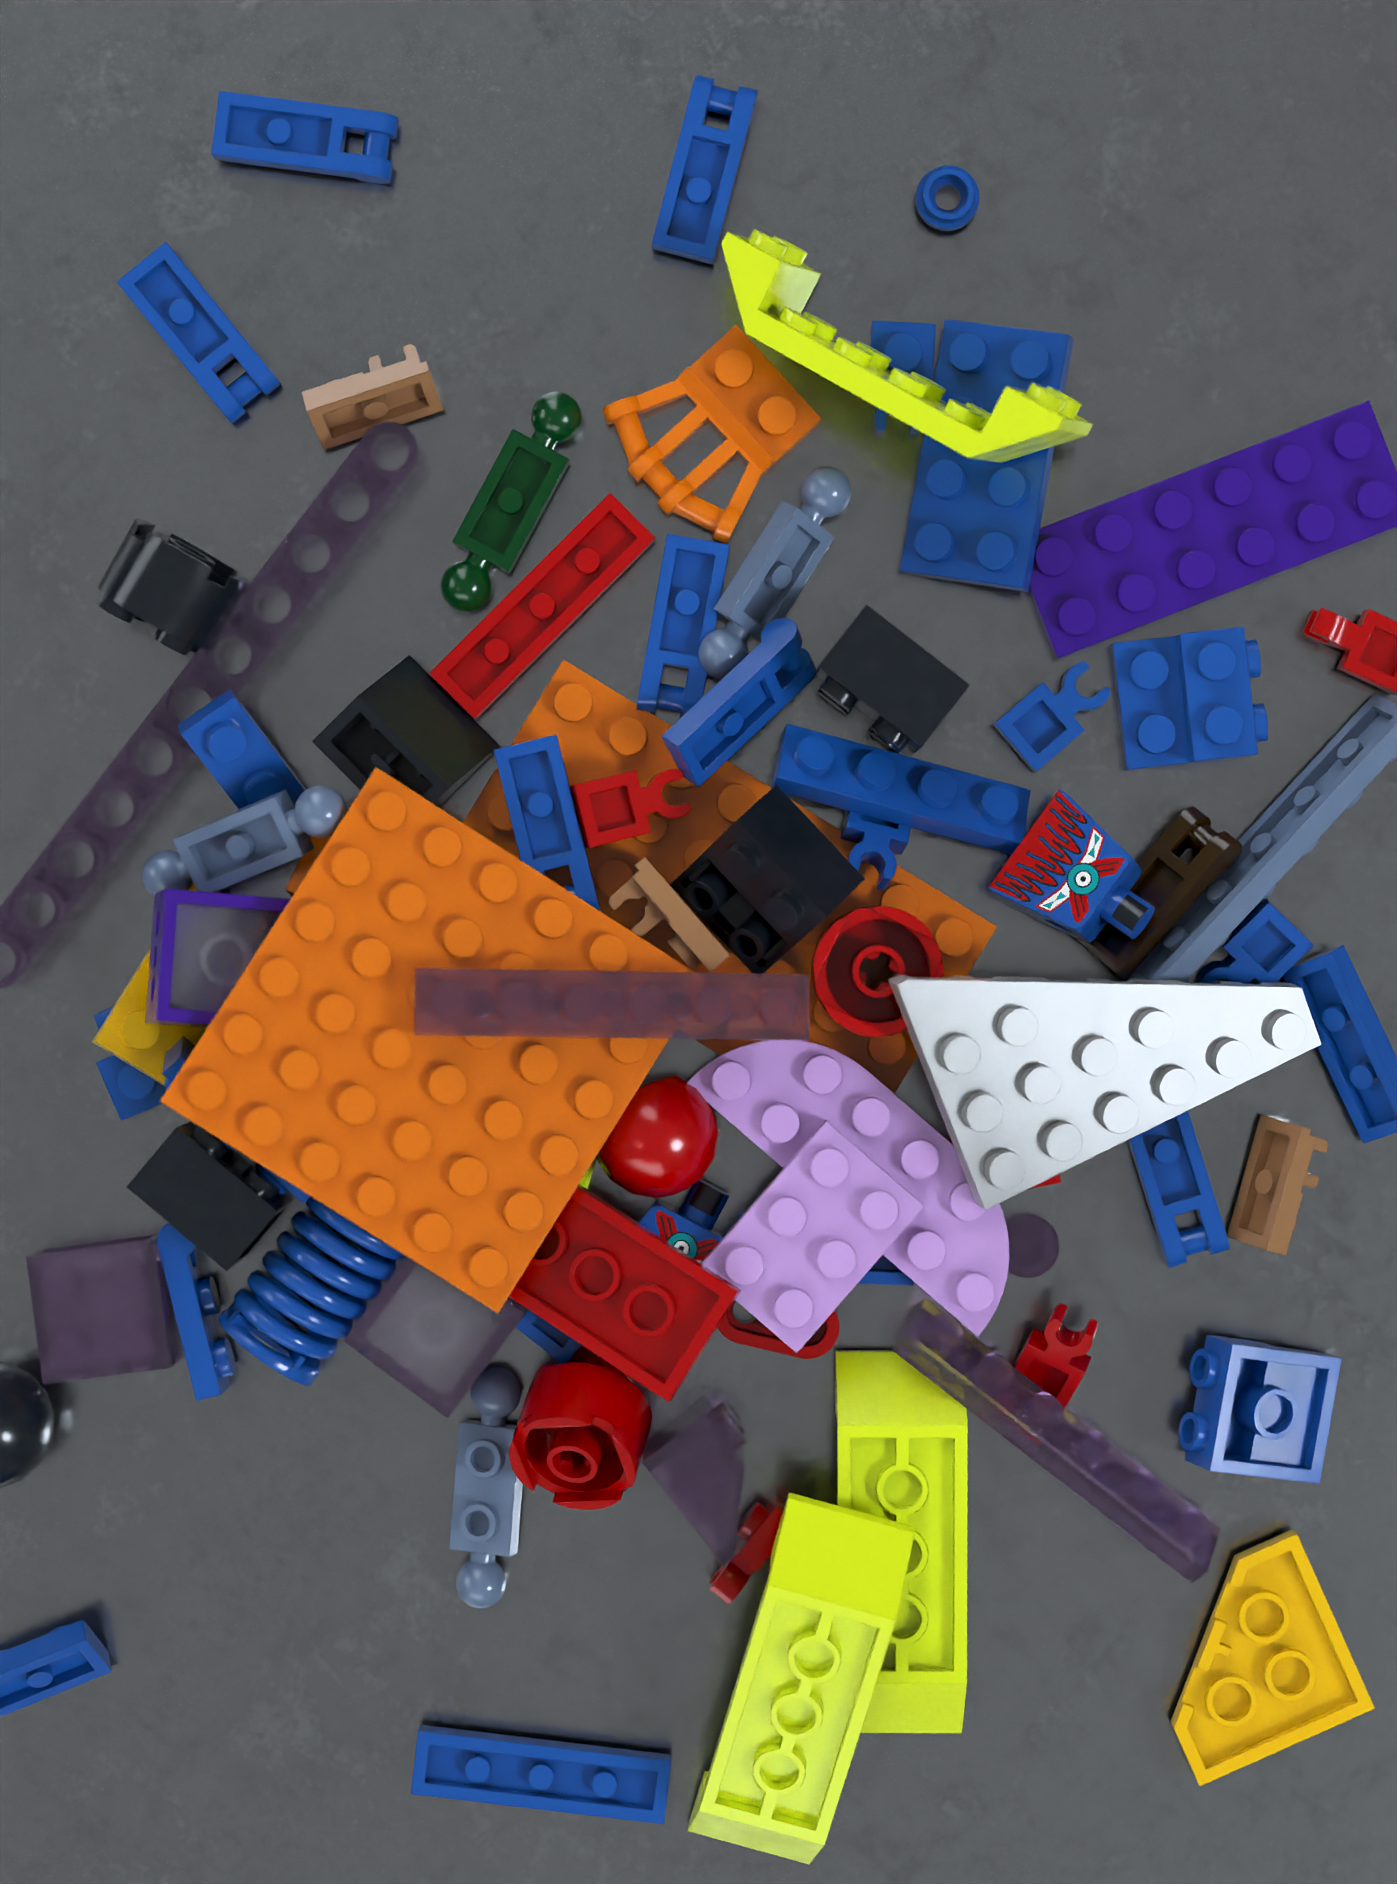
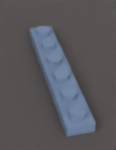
(1279, 840)

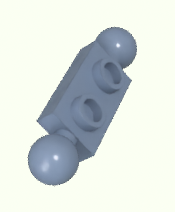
(775, 569)
(245, 842)
(486, 1490)

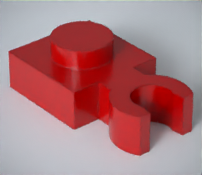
(618, 807)
(1057, 1356)
(757, 1538)

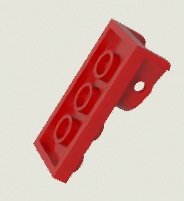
(624, 1293)

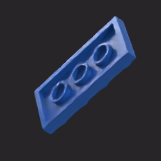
(974, 515)

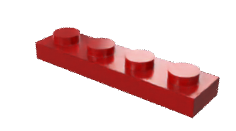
(543, 606)

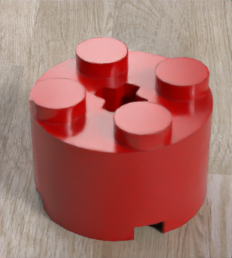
(864, 935)
(581, 1434)

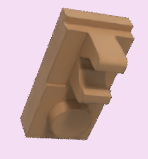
(354, 404)
(692, 938)
(1273, 1184)

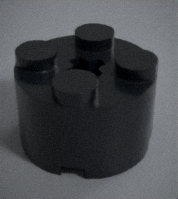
(171, 588)

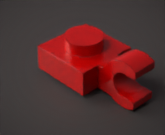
(1367, 646)

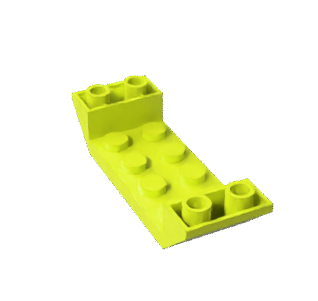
(771, 295)
(908, 1463)
(805, 1679)

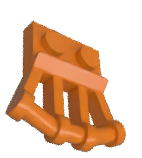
(748, 407)

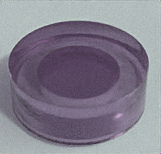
(1031, 1245)

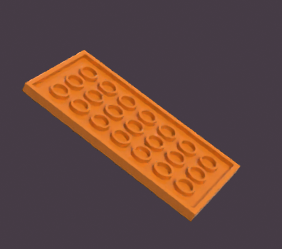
(608, 736)

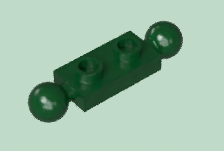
(511, 501)

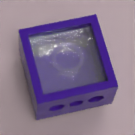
(202, 950)

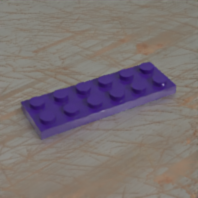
(1213, 530)

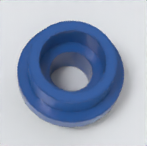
(953, 179)

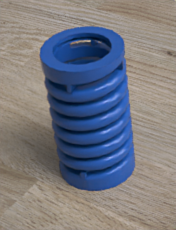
(275, 1295)

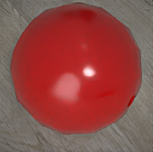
(661, 1140)

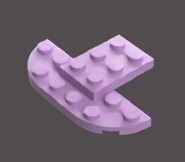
(853, 1186)

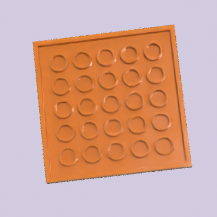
(420, 1140)

